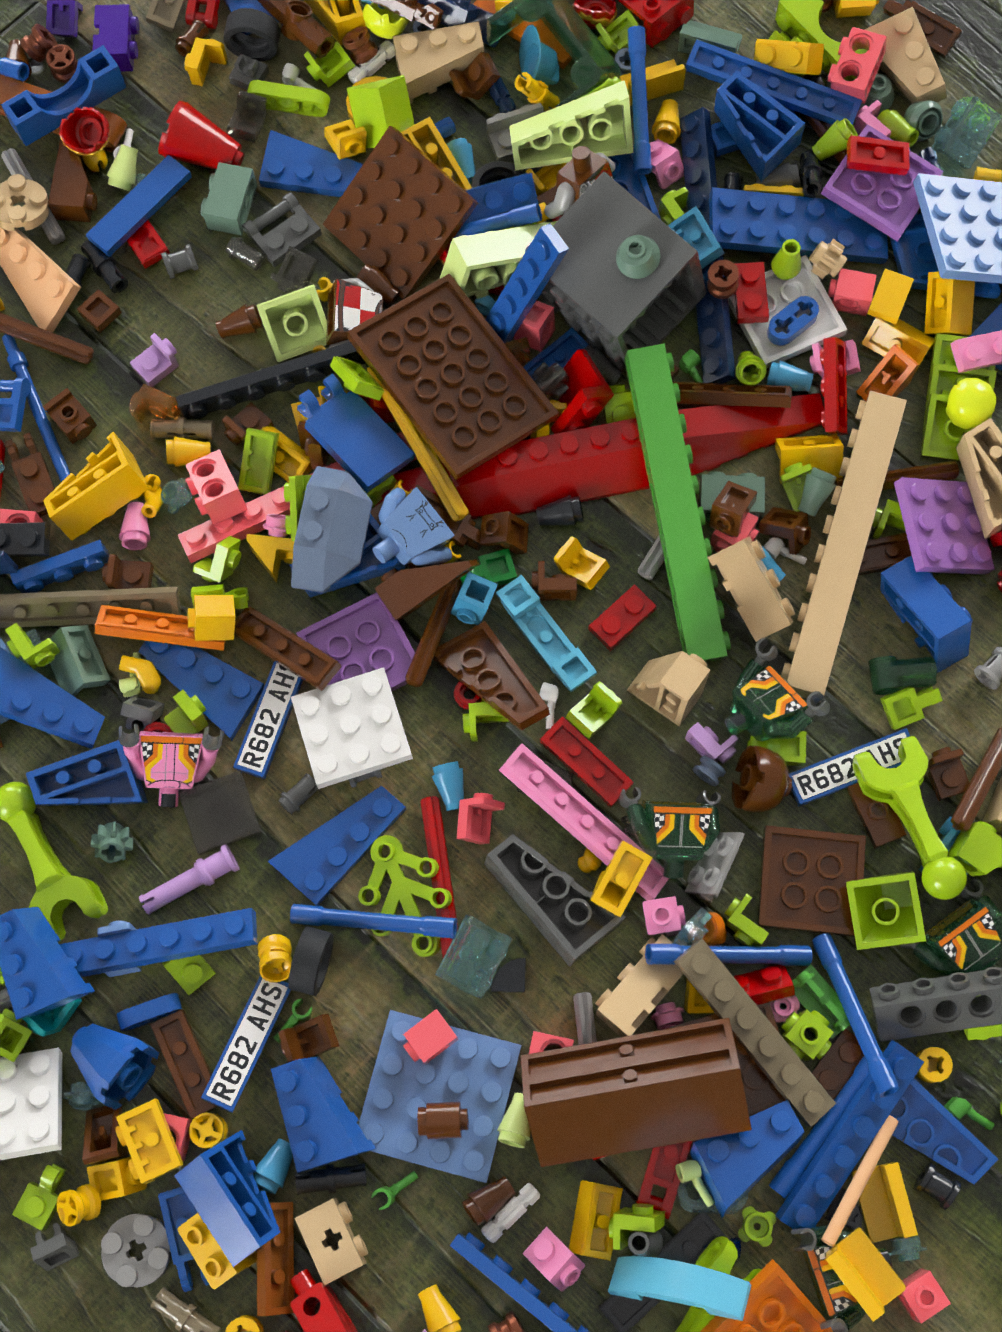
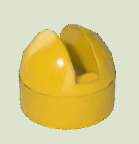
(92, 160)

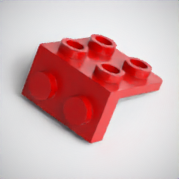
(660, 16)
(586, 394)

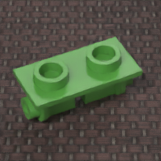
(818, 995)

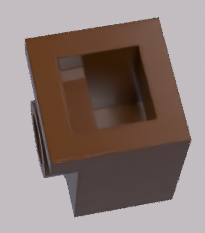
(70, 416)

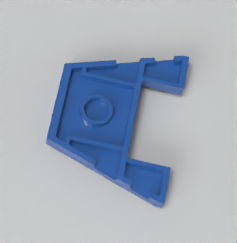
(916, 258)

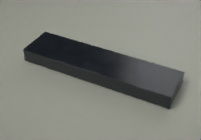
(683, 1247)

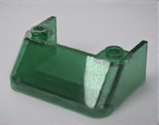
(592, 59)

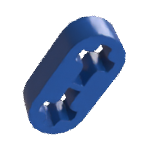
(797, 325)
(148, 1012)

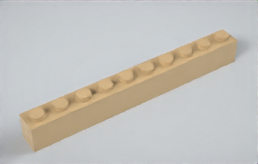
(845, 544)

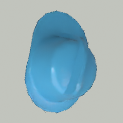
(538, 58)

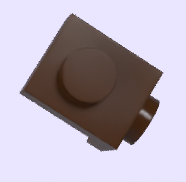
(308, 1038)

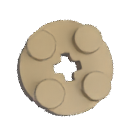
(35, 202)

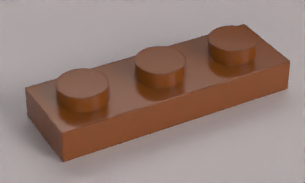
(276, 1265)

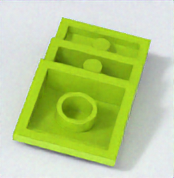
(939, 433)

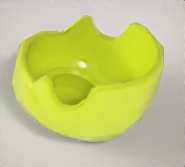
(383, 21)
(970, 403)

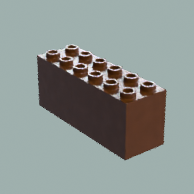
(634, 1092)

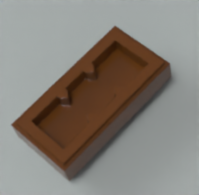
(877, 818)

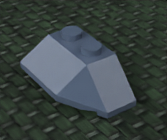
(329, 530)

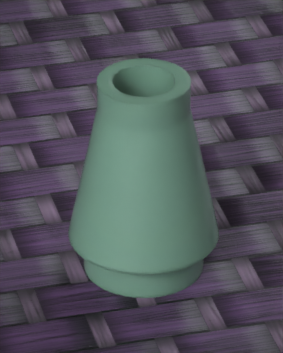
(816, 490)

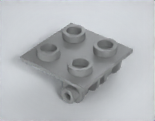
(712, 869)

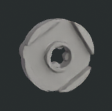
(117, 1243)

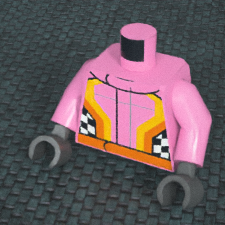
(170, 759)

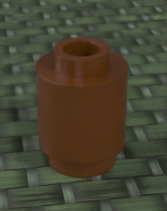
(442, 1120)

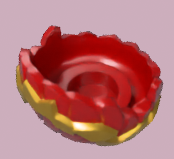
(596, 11)
(85, 131)

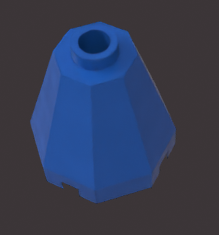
(112, 1063)

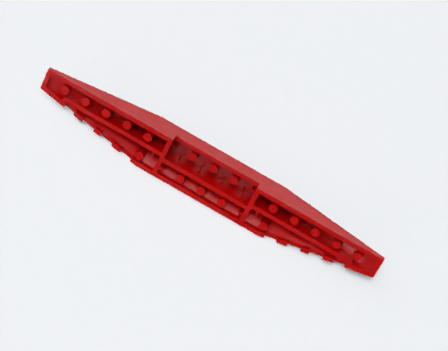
(610, 457)

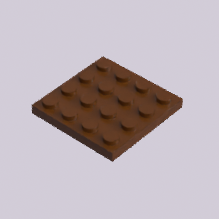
(400, 212)

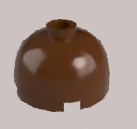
(762, 780)

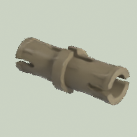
(182, 428)
(181, 1314)

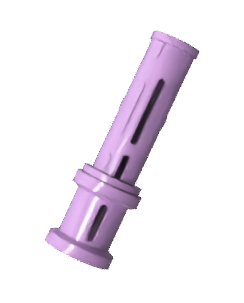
(203, 872)

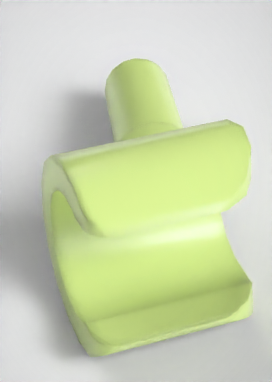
(130, 686)
(690, 1171)

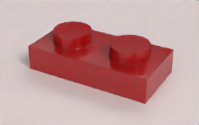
(878, 155)
(751, 294)
(622, 617)
(767, 984)

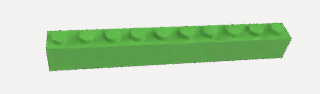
(675, 502)

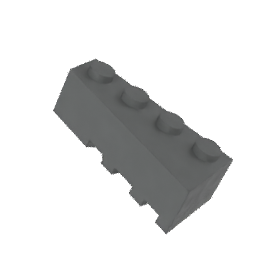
(551, 899)

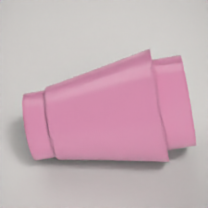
(135, 528)

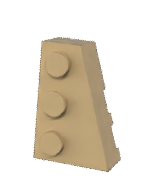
(431, 54)
(909, 58)
(982, 465)
(753, 588)
(671, 684)
(637, 993)

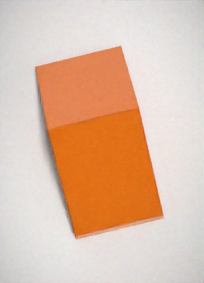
(890, 375)

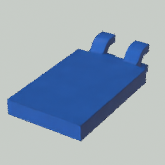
(354, 434)

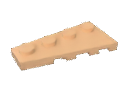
(37, 279)

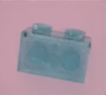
(966, 131)
(473, 957)

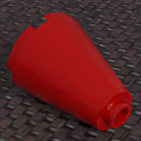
(197, 139)

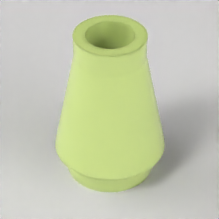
(123, 169)
(514, 1127)

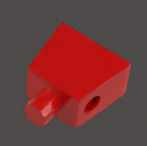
(331, 1315)

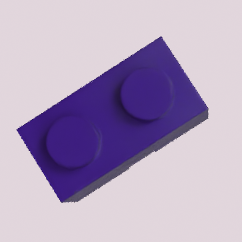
(117, 33)

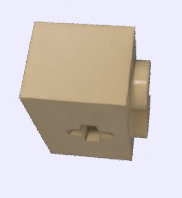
(315, 1228)

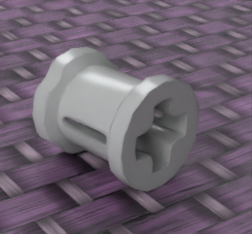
(991, 671)

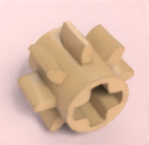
(827, 259)

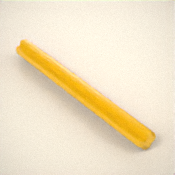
(427, 458)

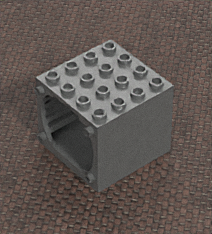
(597, 296)

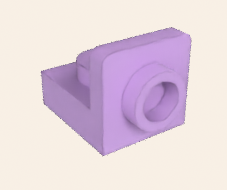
(155, 361)
(706, 744)

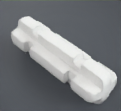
(385, 52)
(510, 1213)

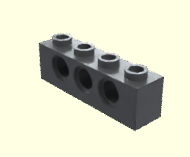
(929, 1013)

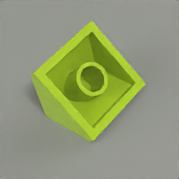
(380, 106)

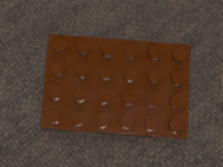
(452, 376)

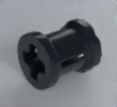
(937, 1186)

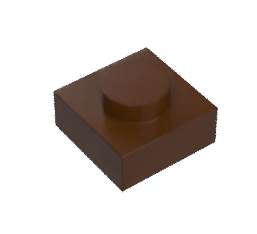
(99, 310)

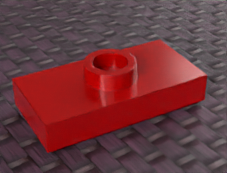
(147, 245)

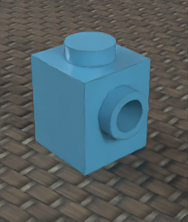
(473, 599)

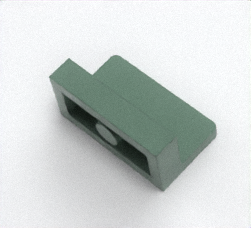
(713, 35)
(78, 661)

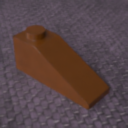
(71, 191)
(411, 588)

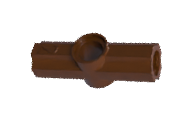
(299, 25)

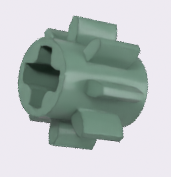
(111, 842)

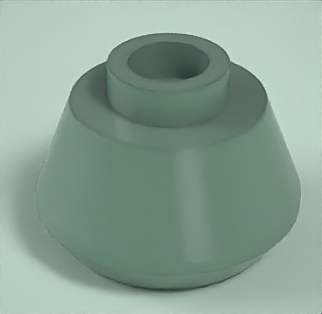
(881, 91)
(925, 118)
(638, 256)

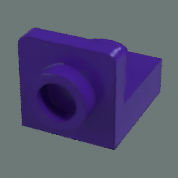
(63, 17)

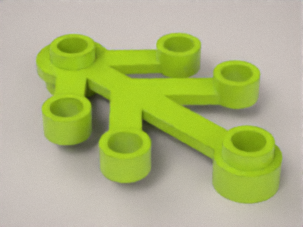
(403, 888)

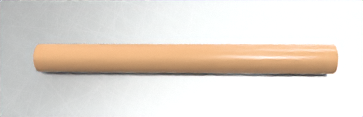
(859, 1182)

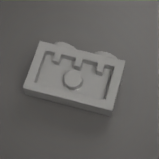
(499, 132)

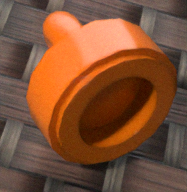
(717, 930)

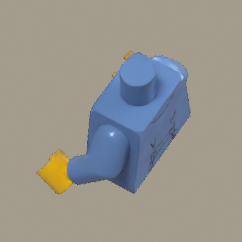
(412, 530)

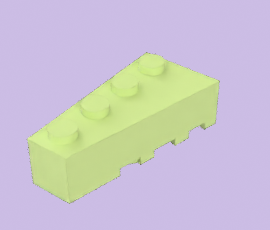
(592, 121)
(487, 258)

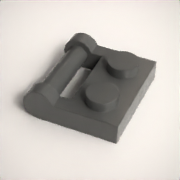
(294, 232)

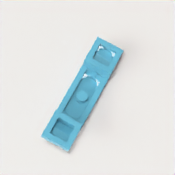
(544, 634)
(680, 1283)

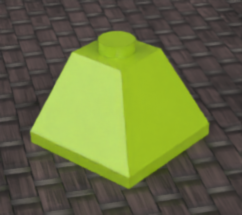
(885, 910)

